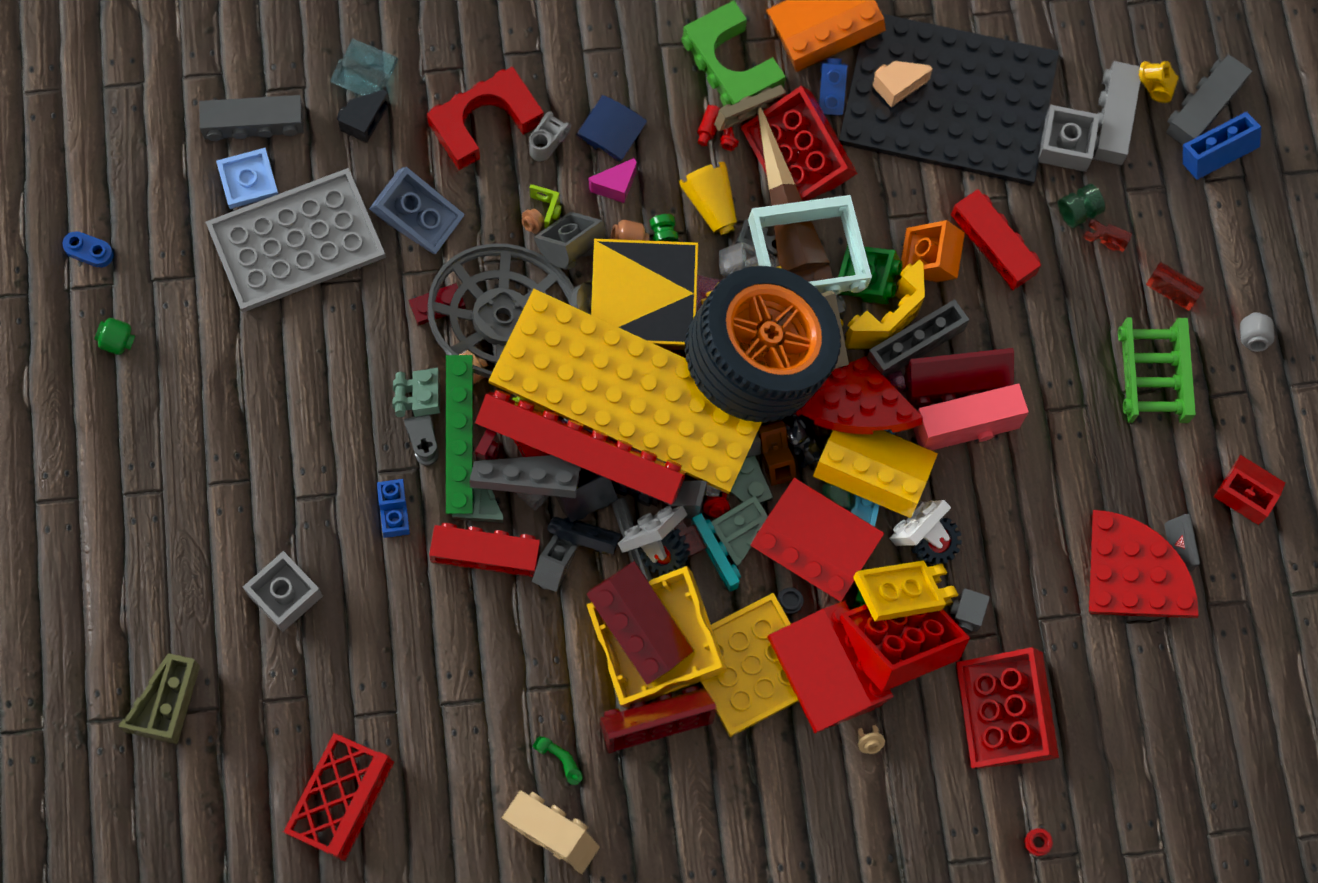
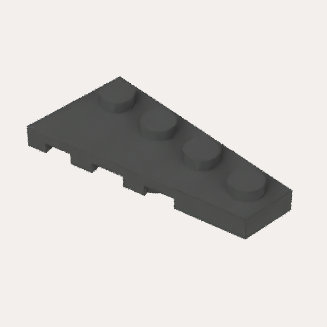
(527, 475)

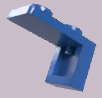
(832, 86)

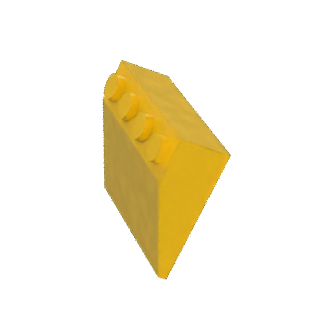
(877, 468)

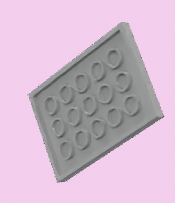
(295, 240)

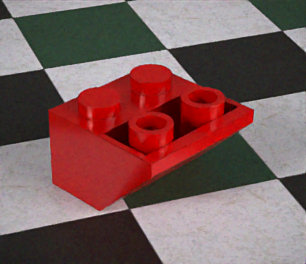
(1250, 490)

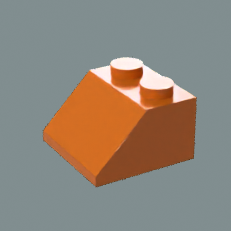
(938, 248)

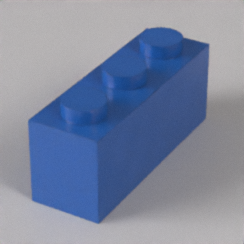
(1221, 145)

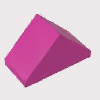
(615, 181)

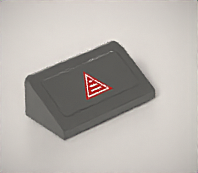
(1182, 539)

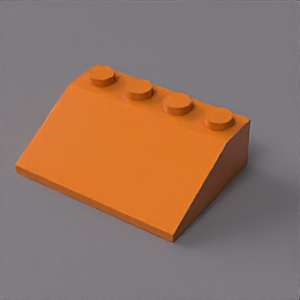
(824, 27)

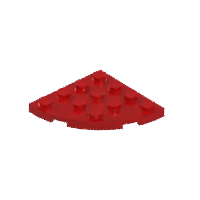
(859, 402)
(1137, 571)

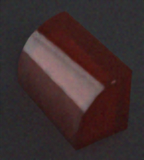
(1175, 286)

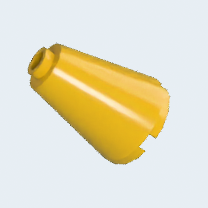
(712, 196)

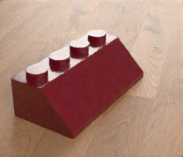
(957, 375)
(640, 622)

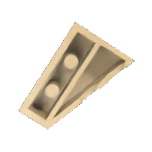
(551, 830)

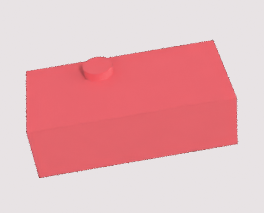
(971, 418)

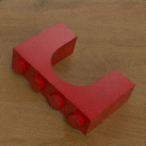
(502, 90)

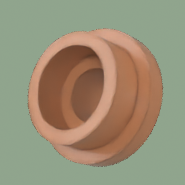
(532, 221)

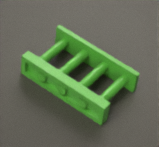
(1180, 358)

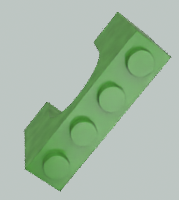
(703, 39)

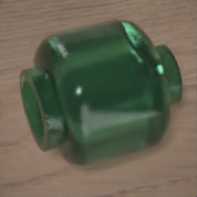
(839, 496)

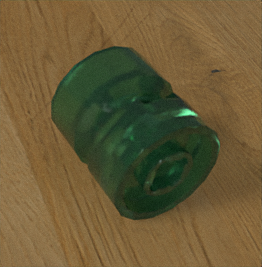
(1079, 207)

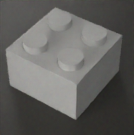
(1068, 138)
(283, 591)

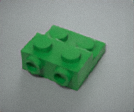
(884, 266)

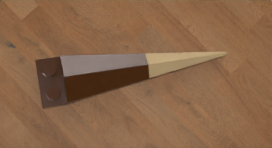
(796, 243)

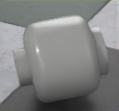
(1257, 332)

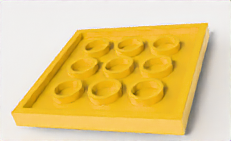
(755, 679)

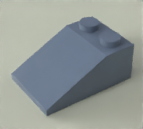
(416, 210)

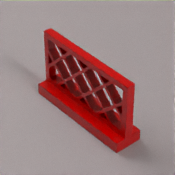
(361, 803)

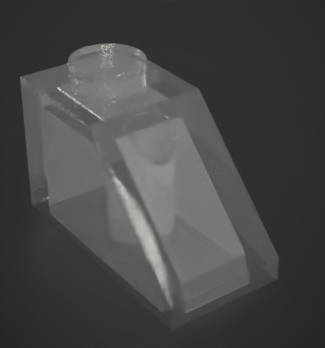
(739, 257)

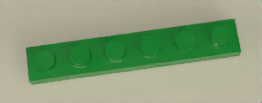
(459, 434)

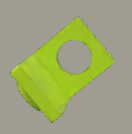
(553, 198)

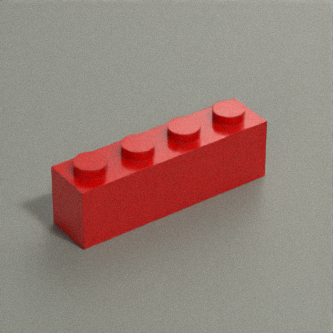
(996, 239)
(484, 550)

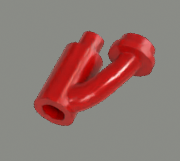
(708, 129)

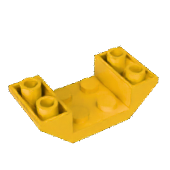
(868, 332)

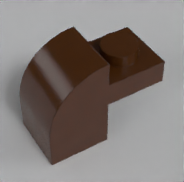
(776, 454)

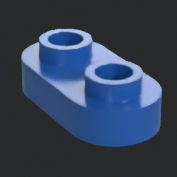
(86, 249)

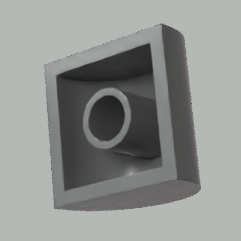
(569, 239)

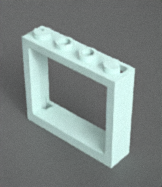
(816, 210)

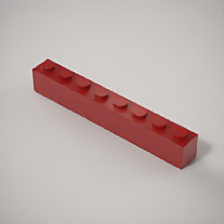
(580, 446)

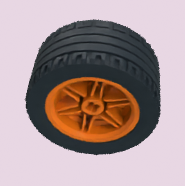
(762, 343)

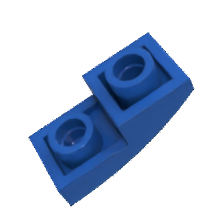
(393, 508)

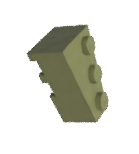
(164, 702)

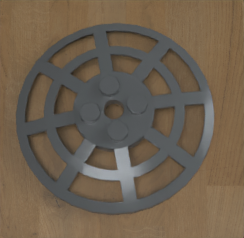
(491, 302)

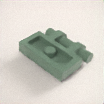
(424, 389)

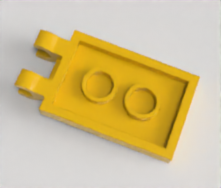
(903, 590)

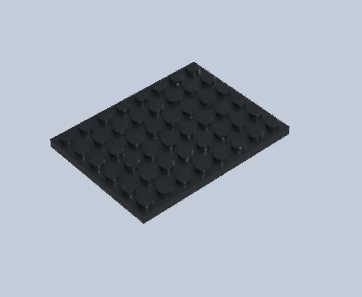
(974, 113)

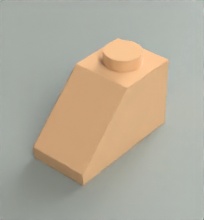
(900, 80)

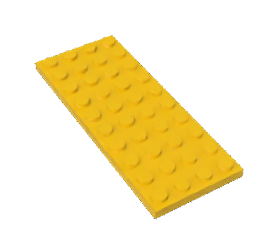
(620, 388)

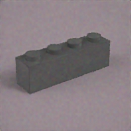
(1209, 100)
(251, 117)
(918, 338)

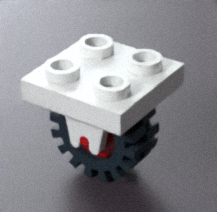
(929, 533)

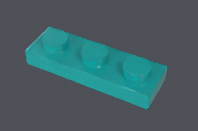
(717, 553)

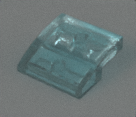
(364, 69)

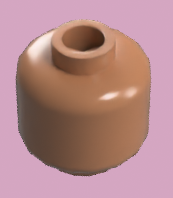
(629, 231)

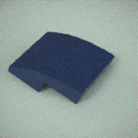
(611, 127)

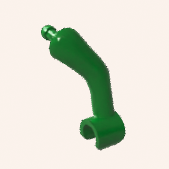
(571, 770)

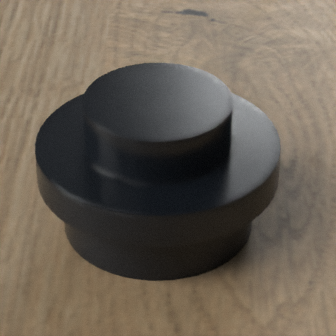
(790, 600)

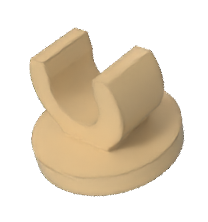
(871, 742)

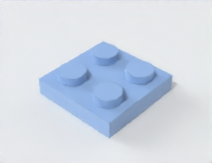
(247, 178)

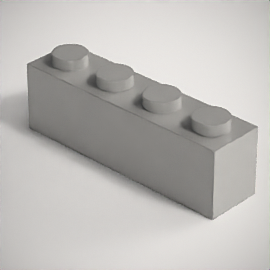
(1117, 112)

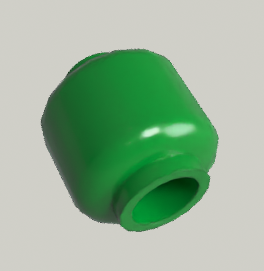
(114, 336)

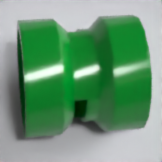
(663, 228)

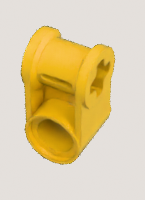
(1159, 80)

